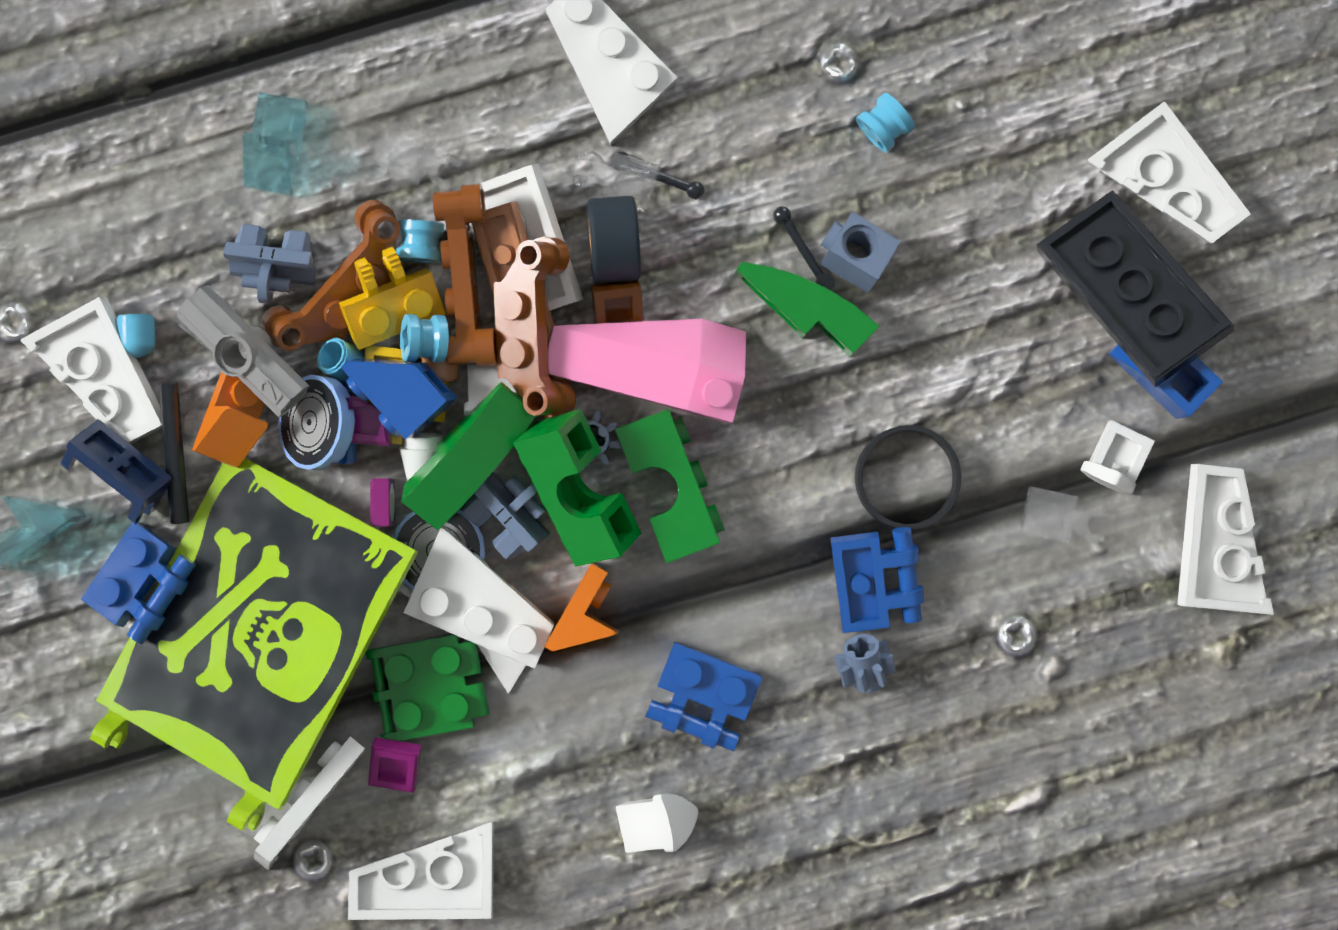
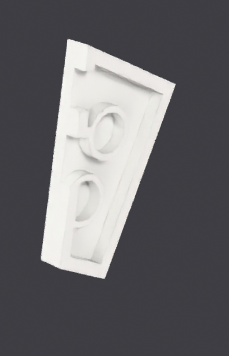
(610, 62)
(1172, 174)
(539, 218)
(92, 361)
(1219, 547)
(475, 603)
(305, 799)
(429, 882)

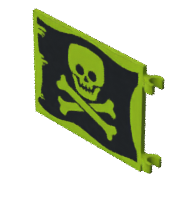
(259, 635)

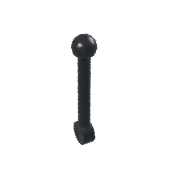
(694, 190)
(782, 216)

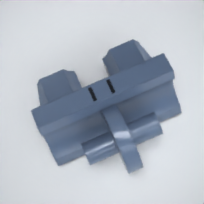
(270, 267)
(514, 508)

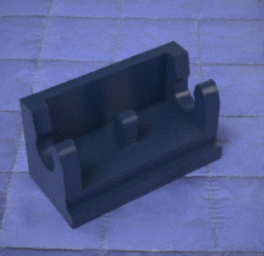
(119, 466)

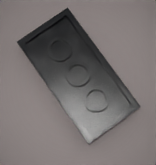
(1135, 288)

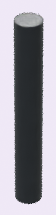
(174, 451)

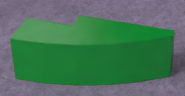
(808, 304)
(467, 456)

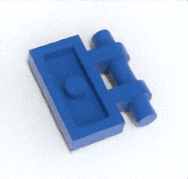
(128, 576)
(861, 580)
(711, 683)

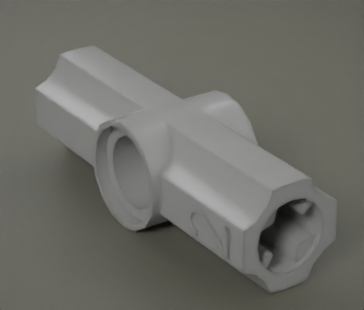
(222, 331)

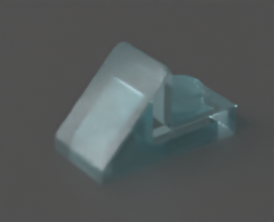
(274, 144)
(40, 524)

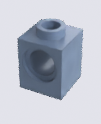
(877, 245)

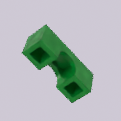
(659, 444)
(588, 523)

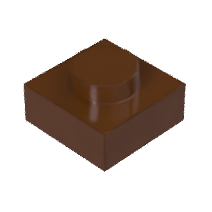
(617, 302)

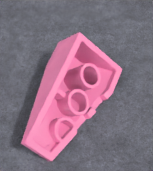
(665, 362)

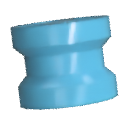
(885, 122)
(420, 241)
(424, 338)

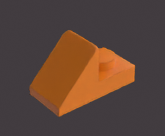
(230, 422)
(576, 624)

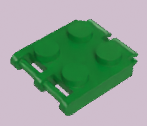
(428, 687)

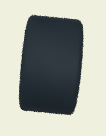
(614, 239)

